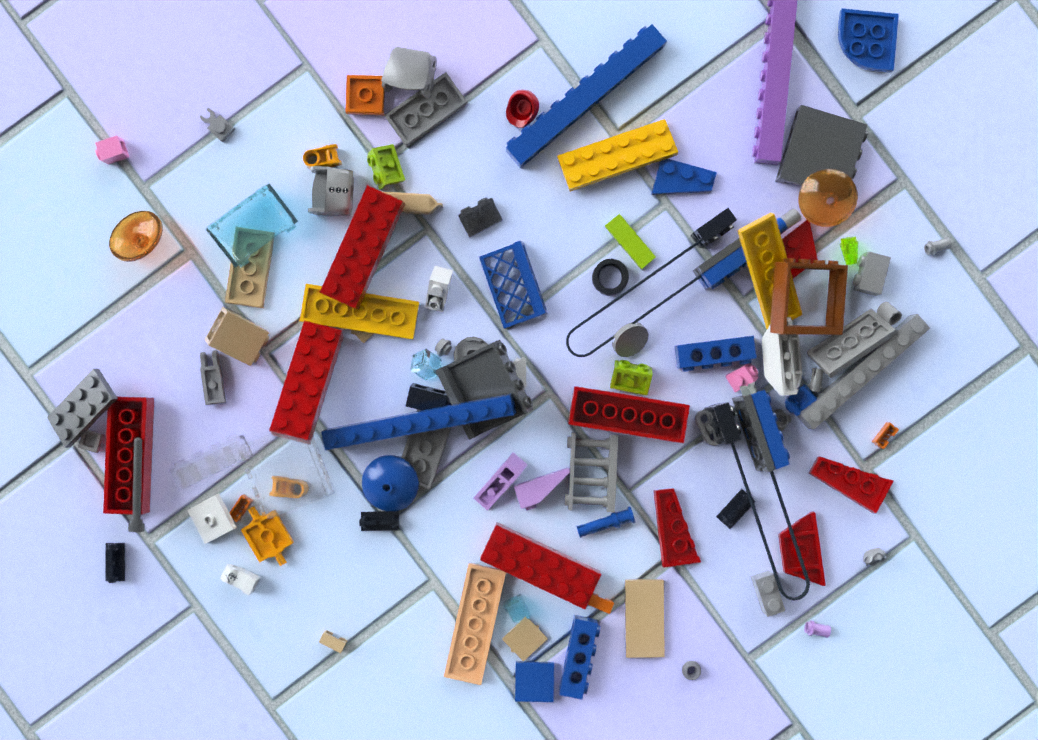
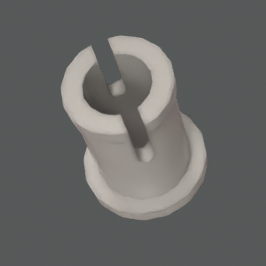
(932, 248)
(816, 380)

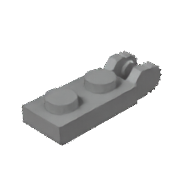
(212, 379)

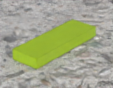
(630, 241)

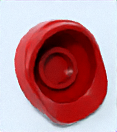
(522, 108)

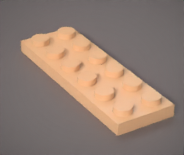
(474, 623)

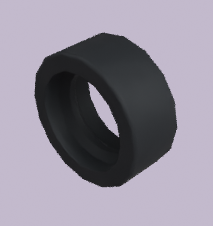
(624, 274)

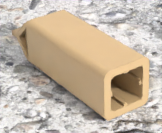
(417, 203)

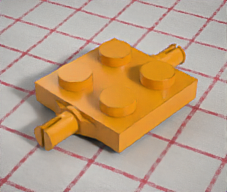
(267, 536)

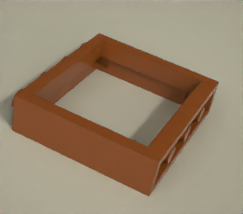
(835, 298)

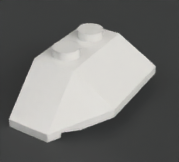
(782, 361)

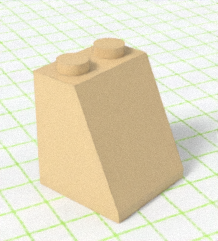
(237, 336)

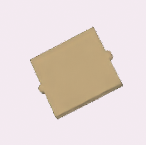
(524, 638)

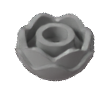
(873, 556)

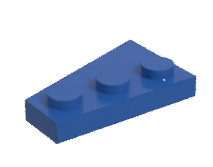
(681, 177)

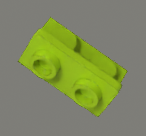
(385, 166)
(631, 377)

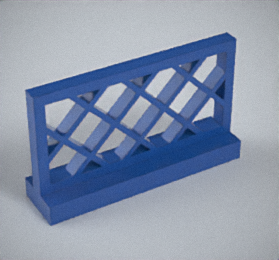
(529, 280)

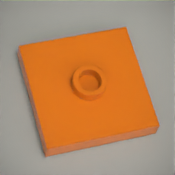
(364, 95)

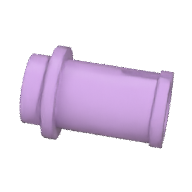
(817, 629)

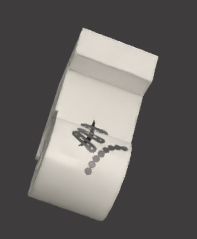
(240, 578)

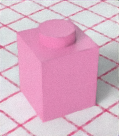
(111, 150)

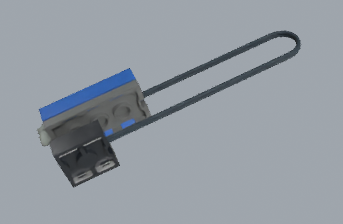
(765, 448)

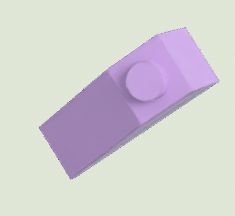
(500, 481)
(535, 490)

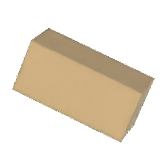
(332, 642)

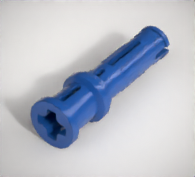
(614, 520)

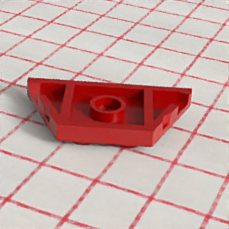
(800, 245)
(809, 545)

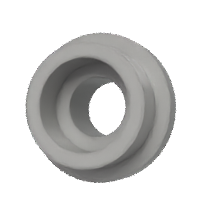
(443, 347)
(691, 676)

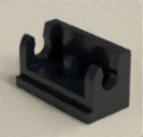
(425, 397)

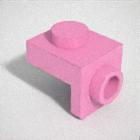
(742, 376)

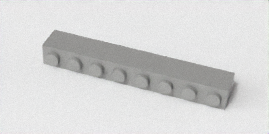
(862, 372)

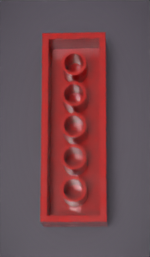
(362, 247)
(306, 382)
(628, 414)
(126, 421)
(540, 565)

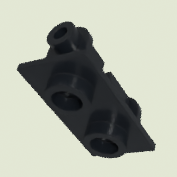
(735, 509)
(379, 521)
(114, 562)

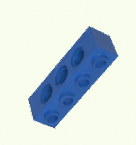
(745, 346)
(568, 686)

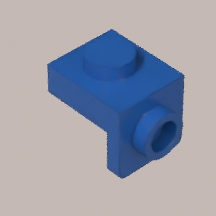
(799, 401)

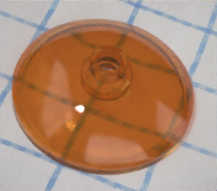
(820, 187)
(135, 236)

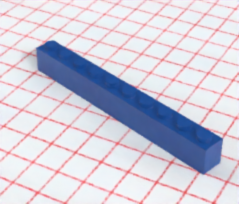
(586, 95)
(419, 421)

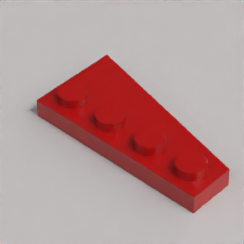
(859, 486)
(674, 538)

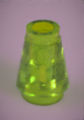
(849, 249)

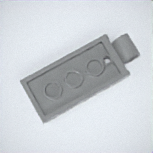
(858, 339)

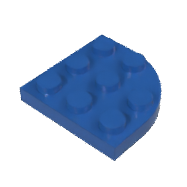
(868, 38)

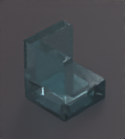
(425, 363)
(517, 608)

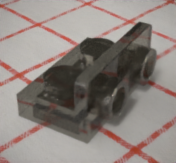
(480, 217)

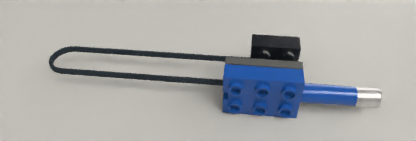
(710, 272)

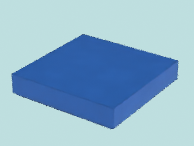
(534, 681)

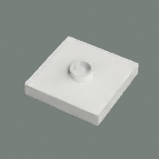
(212, 518)

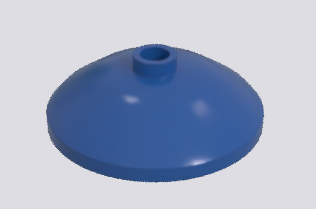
(398, 475)

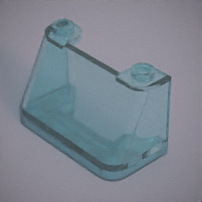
(251, 225)

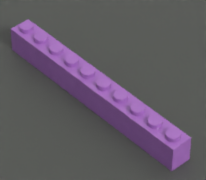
(774, 81)

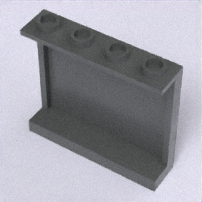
(820, 143)
(482, 376)

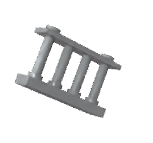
(608, 482)

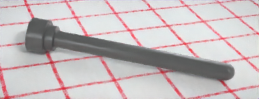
(136, 523)

